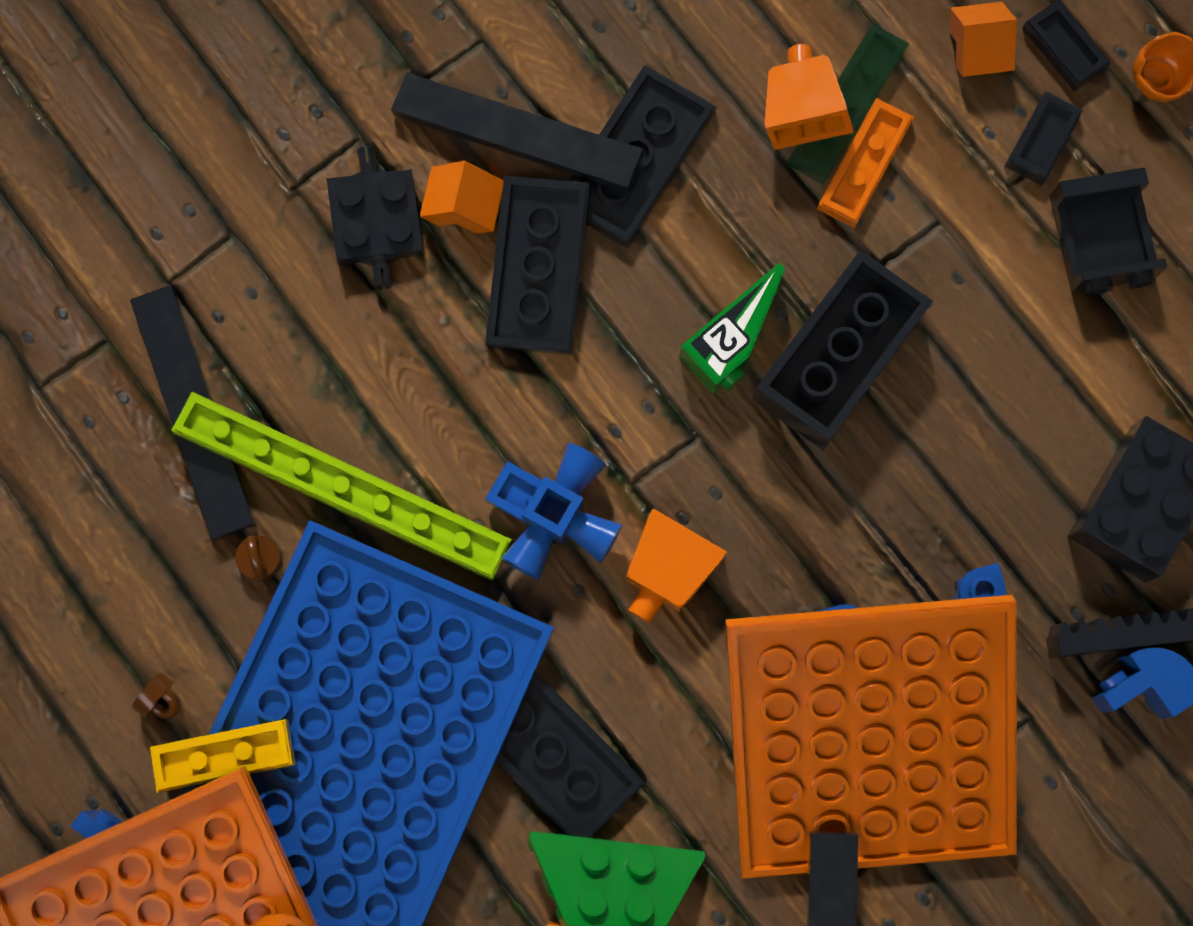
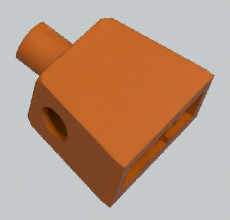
(804, 100)
(669, 566)

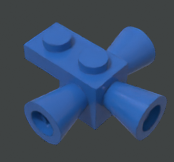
(552, 511)

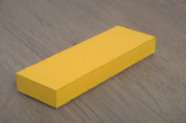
(215, 755)

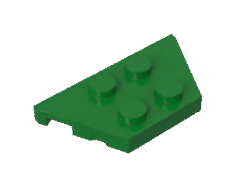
(613, 880)

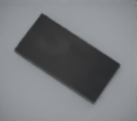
(666, 125)
(538, 265)
(565, 763)

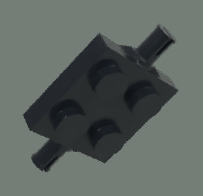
(374, 217)

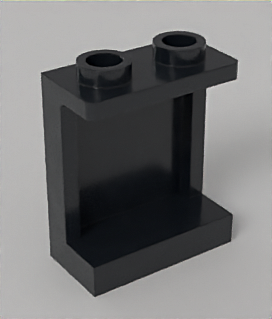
(1105, 232)

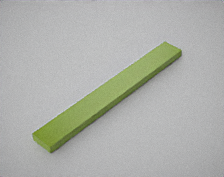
(341, 486)

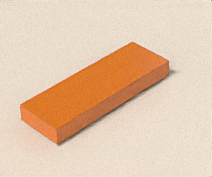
(865, 163)

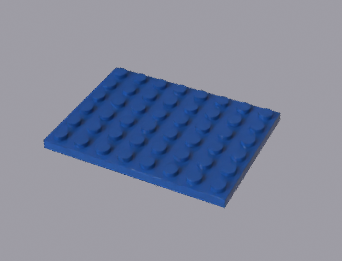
(393, 721)

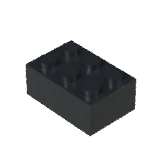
(1141, 502)

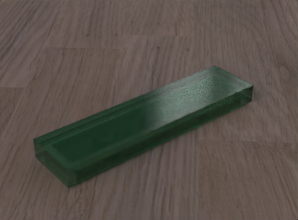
(860, 86)

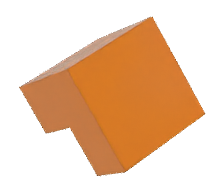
(983, 38)
(462, 196)

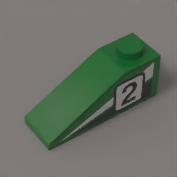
(727, 341)

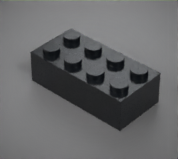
(841, 350)

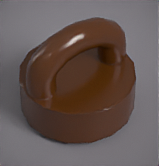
(258, 557)
(152, 694)

